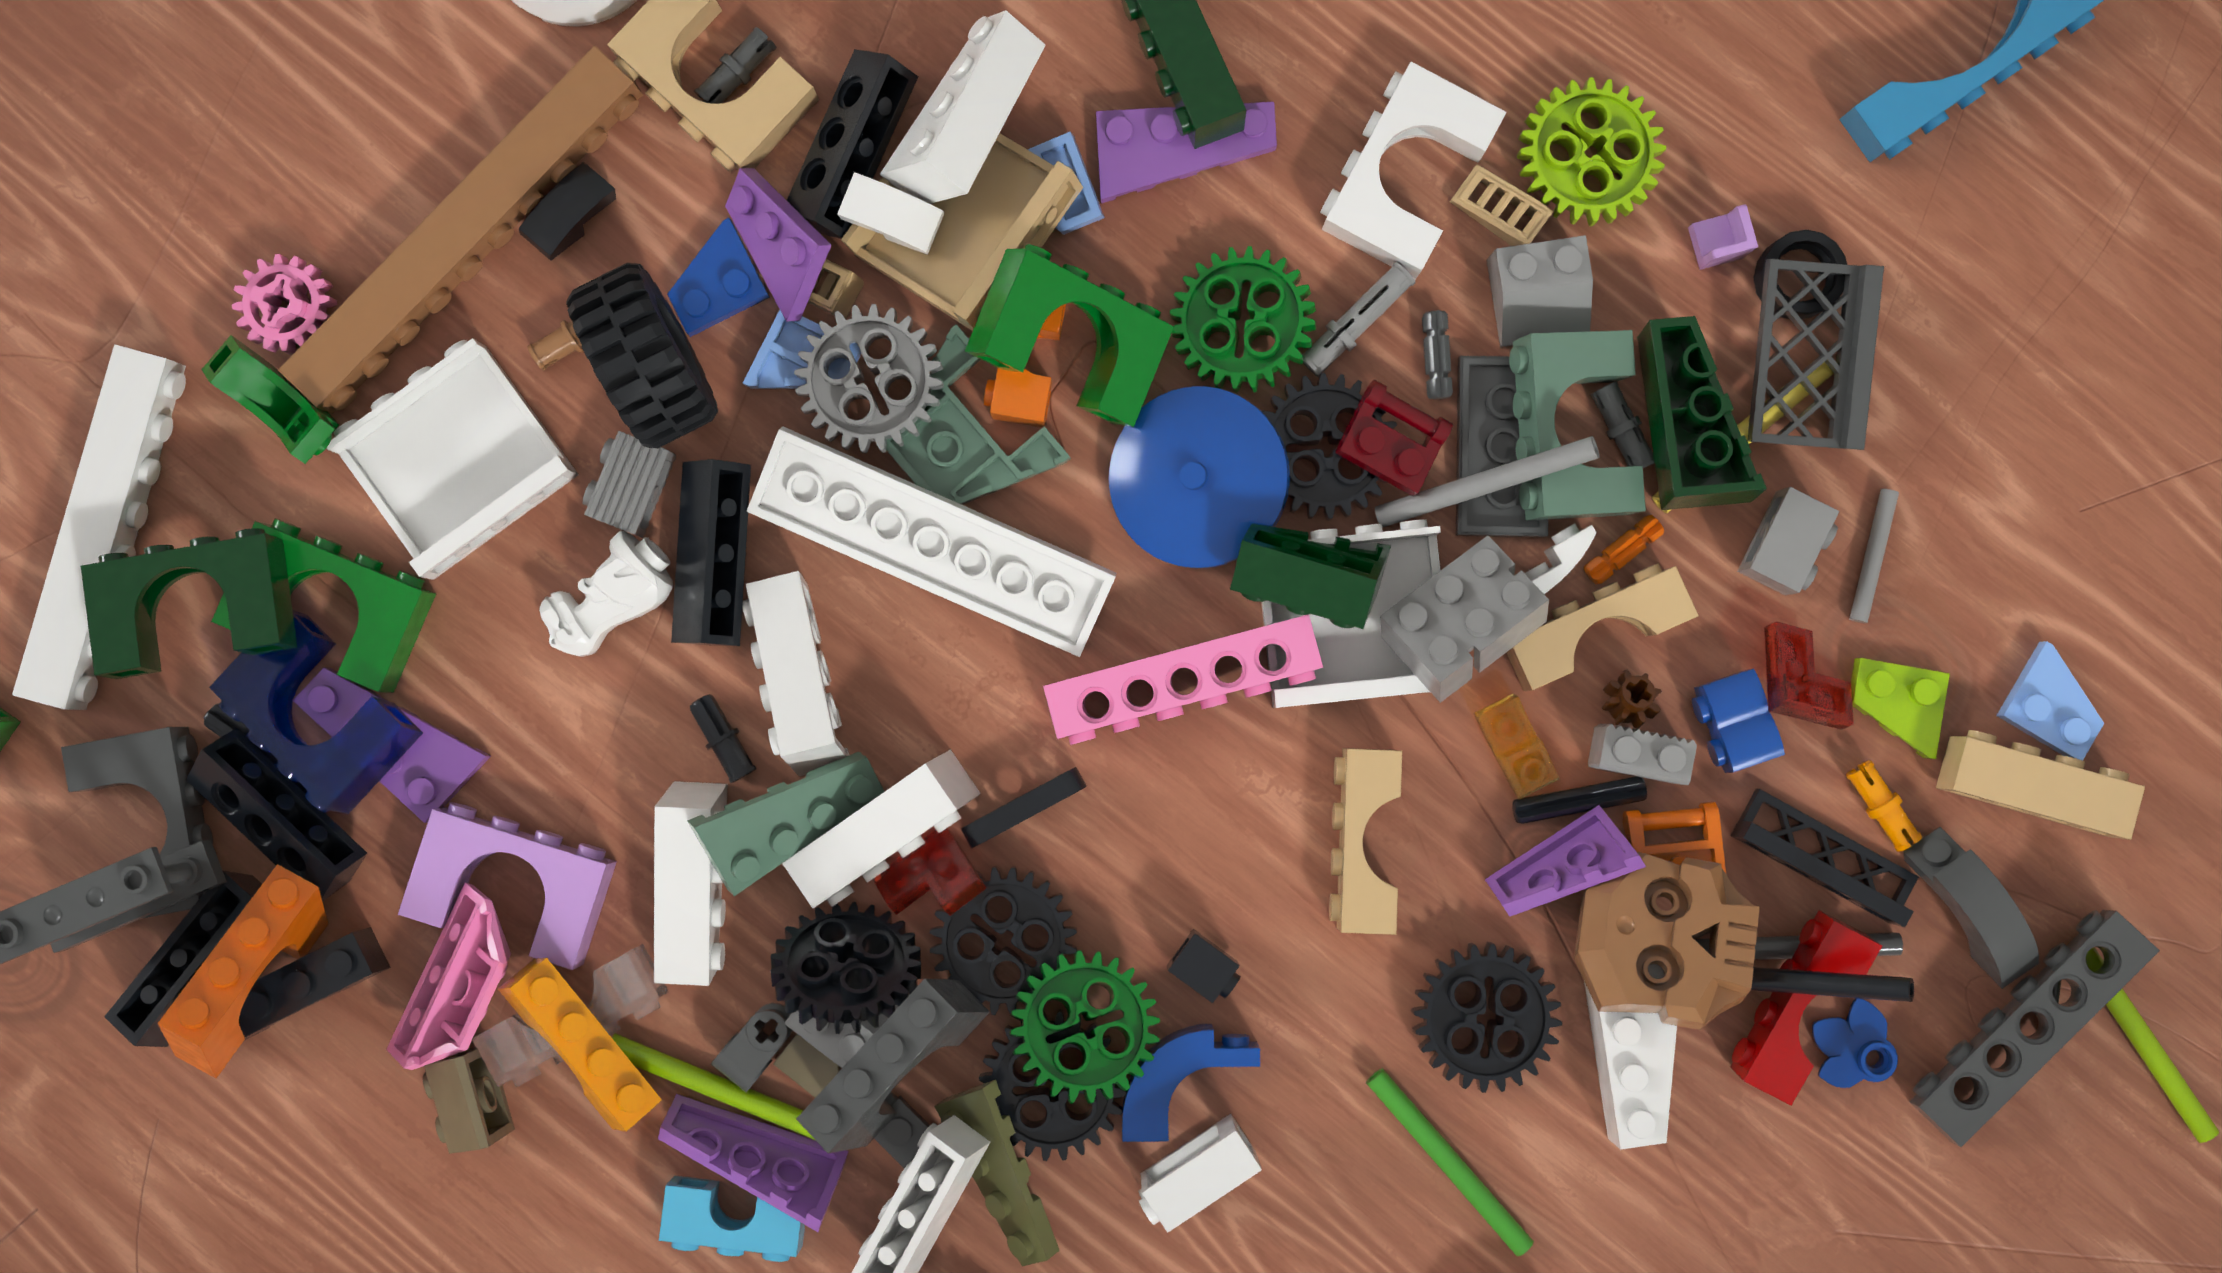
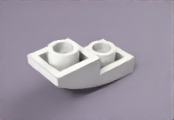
(890, 213)
(1564, 555)

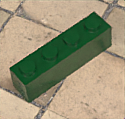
(1189, 68)

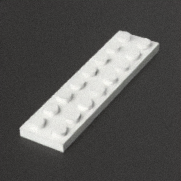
(930, 541)

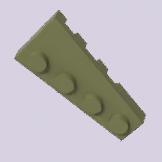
(1003, 1175)

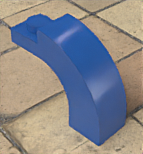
(1174, 1059)

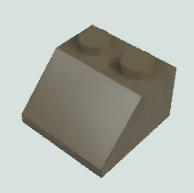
(467, 1101)

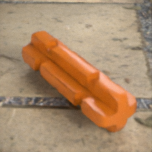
(1624, 549)

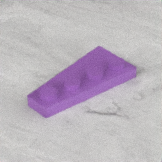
(1146, 148)
(427, 772)
(760, 1158)

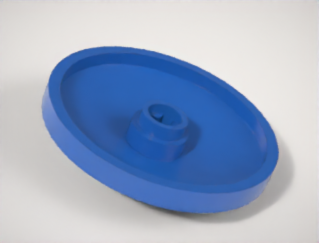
(1198, 476)

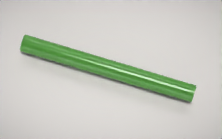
(1450, 1162)

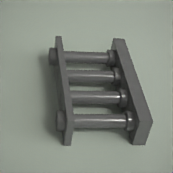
(108, 899)

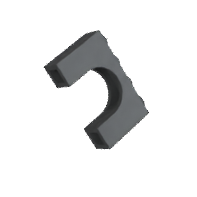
(158, 763)
(854, 1102)

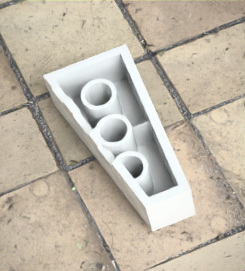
(965, 111)
(793, 672)
(882, 828)
(686, 888)
(1634, 1072)

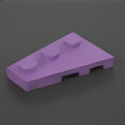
(779, 240)

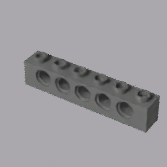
(2124, 956)

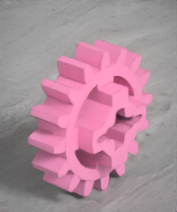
(288, 287)

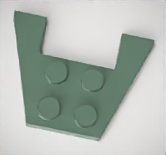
(955, 452)

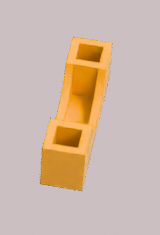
(566, 1023)

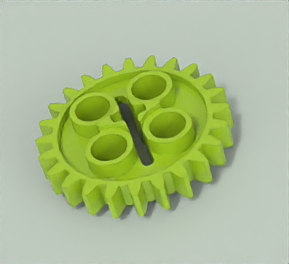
(1619, 123)

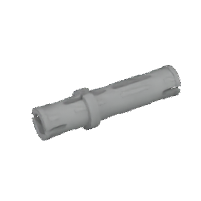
(1344, 332)

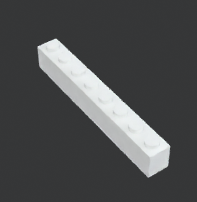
(100, 519)

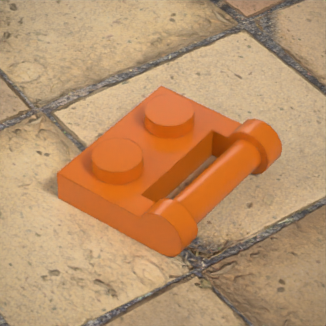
(1703, 849)

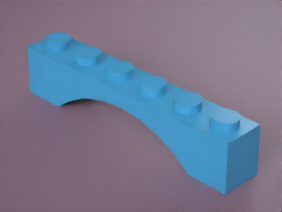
(1901, 108)

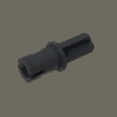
(722, 738)

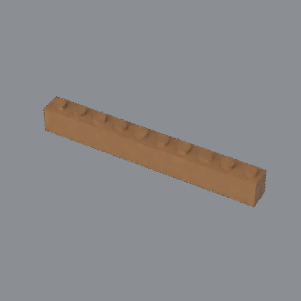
(461, 232)

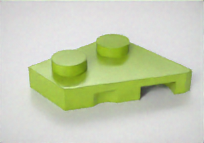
(1902, 701)

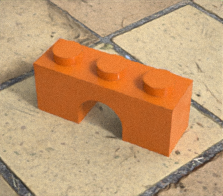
(1024, 395)

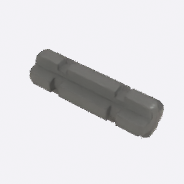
(1437, 355)

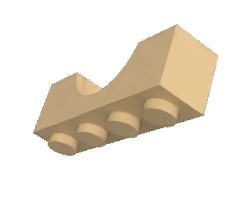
(1650, 604)
(1363, 899)

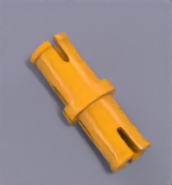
(1884, 805)

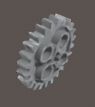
(833, 396)

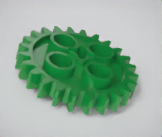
(1282, 321)
(1099, 1066)

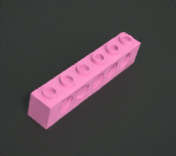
(1068, 697)

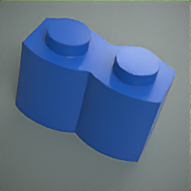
(1737, 721)

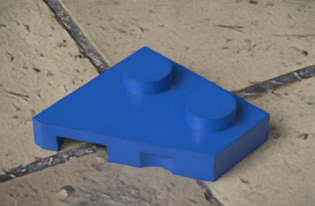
(717, 282)

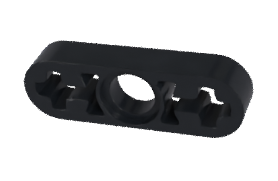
(1023, 807)

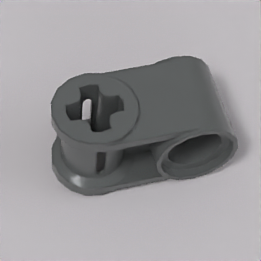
(751, 1049)

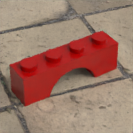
(1772, 1051)

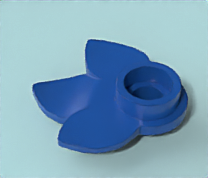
(1849, 1043)

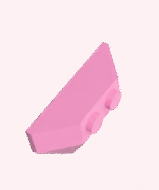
(454, 984)

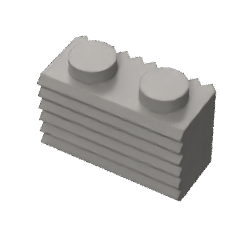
(628, 484)
(1642, 754)

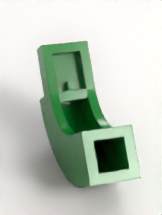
(271, 398)

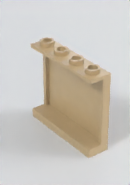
(1009, 205)

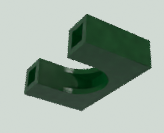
(126, 591)

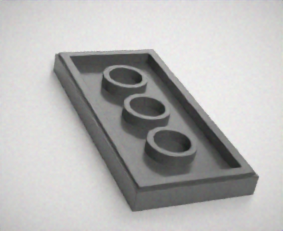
(1487, 440)

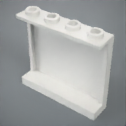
(452, 457)
(1357, 659)

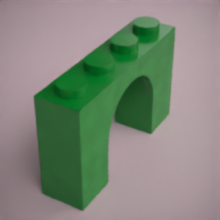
(1127, 335)
(388, 605)

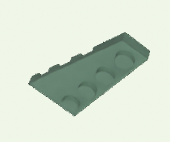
(768, 830)

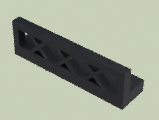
(1825, 872)

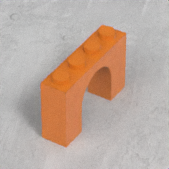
(205, 1016)

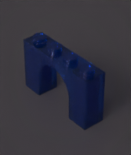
(334, 772)

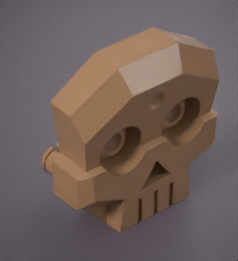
(1627, 931)

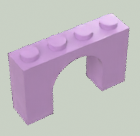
(571, 877)

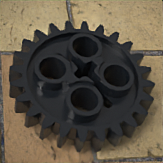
(1322, 406)
(1029, 907)
(845, 967)
(1528, 1017)
(1060, 1126)

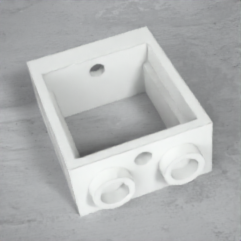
(1197, 1174)

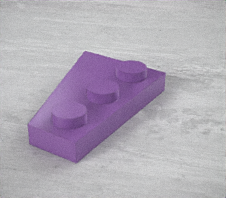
(1565, 863)

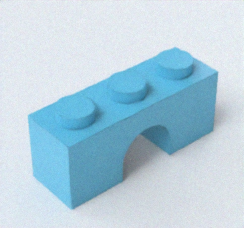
(695, 1219)

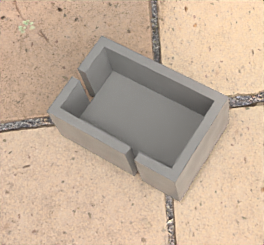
(1463, 609)

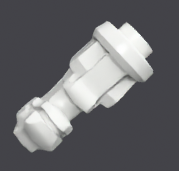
(619, 591)

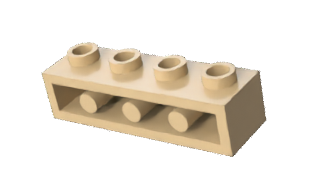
(2040, 786)

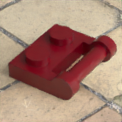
(1385, 450)

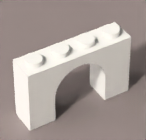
(1418, 107)

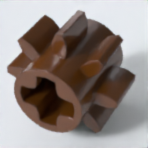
(1641, 692)

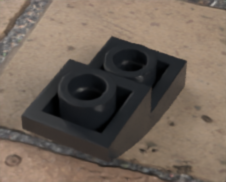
(563, 211)

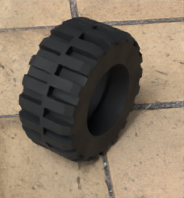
(641, 355)

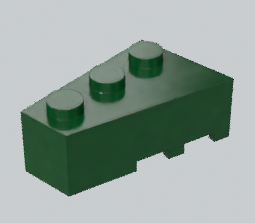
(1310, 575)

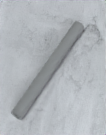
(1488, 481)

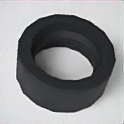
(1820, 246)

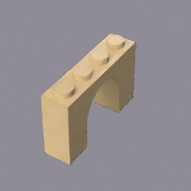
(739, 130)

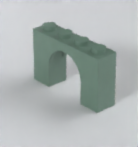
(1543, 371)

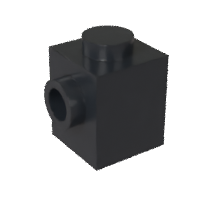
(1204, 967)

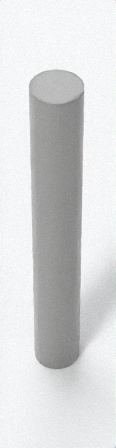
(1874, 556)

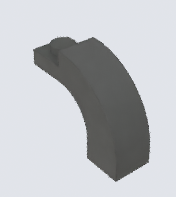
(1990, 918)

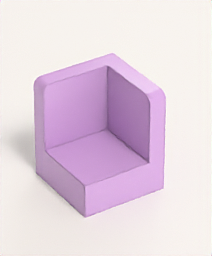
(1723, 238)

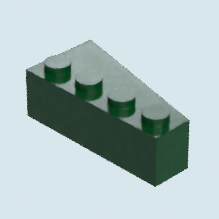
(1691, 421)

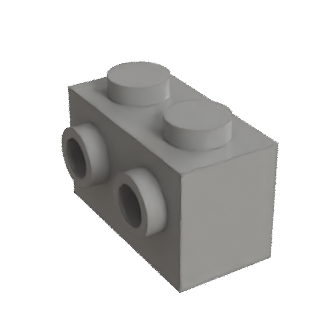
(1789, 542)

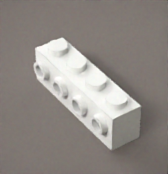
(923, 1199)

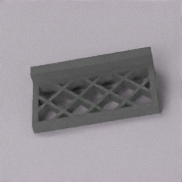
(1853, 360)

